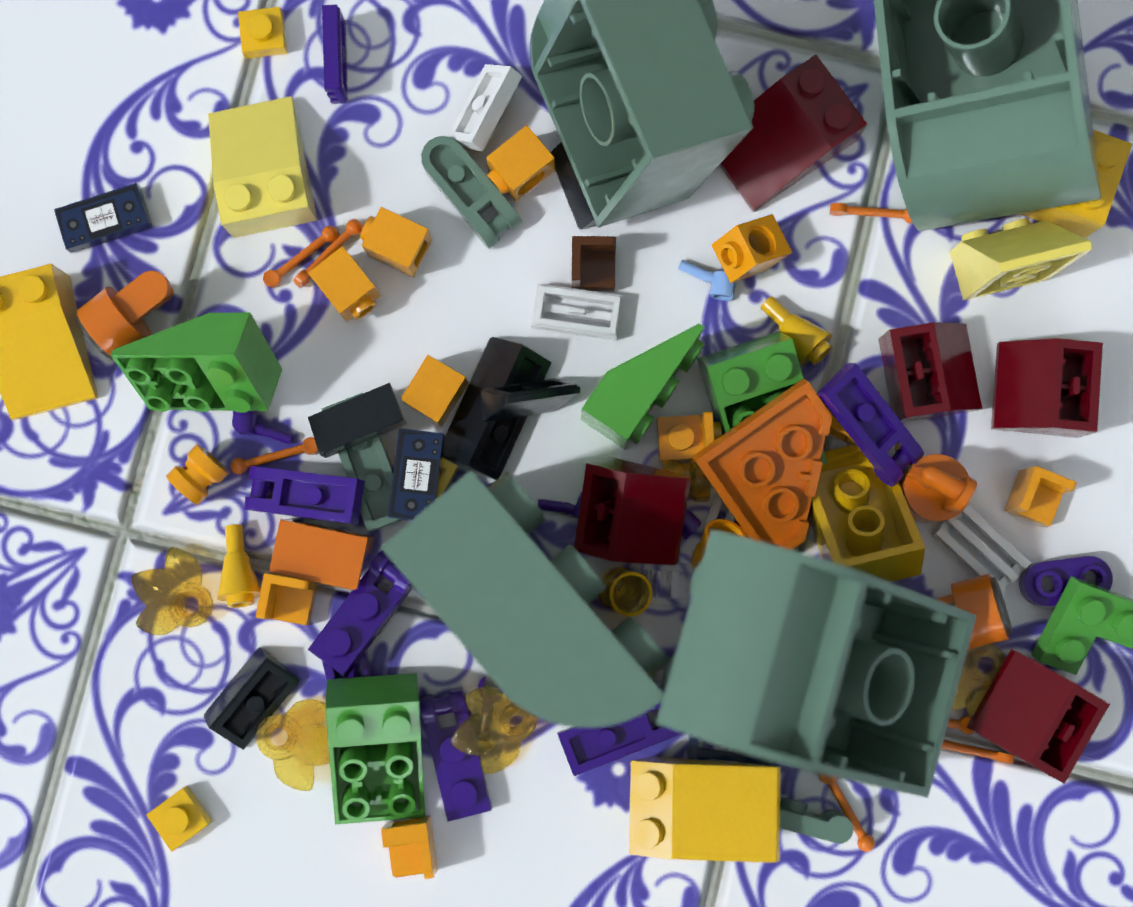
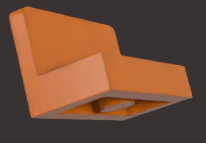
(320, 553)

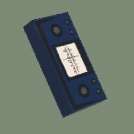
(103, 218)
(415, 472)

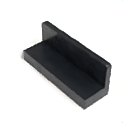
(483, 444)

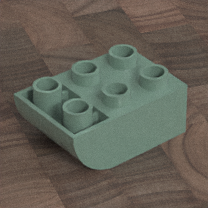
(638, 98)
(986, 107)
(524, 613)
(815, 665)

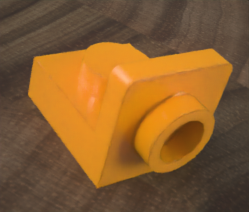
(685, 435)

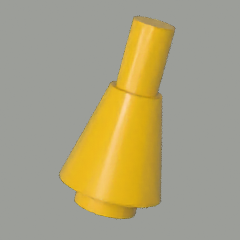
(809, 339)
(238, 578)

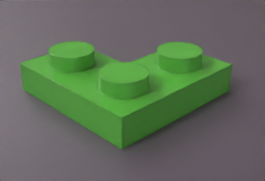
(1077, 620)

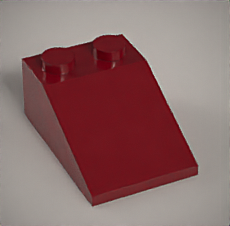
(794, 132)

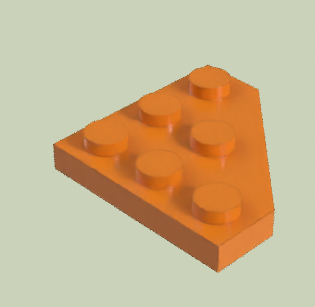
(771, 466)

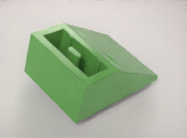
(203, 365)
(749, 377)
(630, 390)
(375, 748)

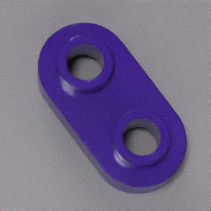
(1060, 572)

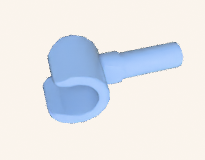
(720, 288)

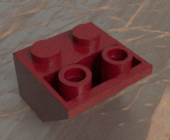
(929, 371)
(1047, 387)
(631, 512)
(1038, 715)

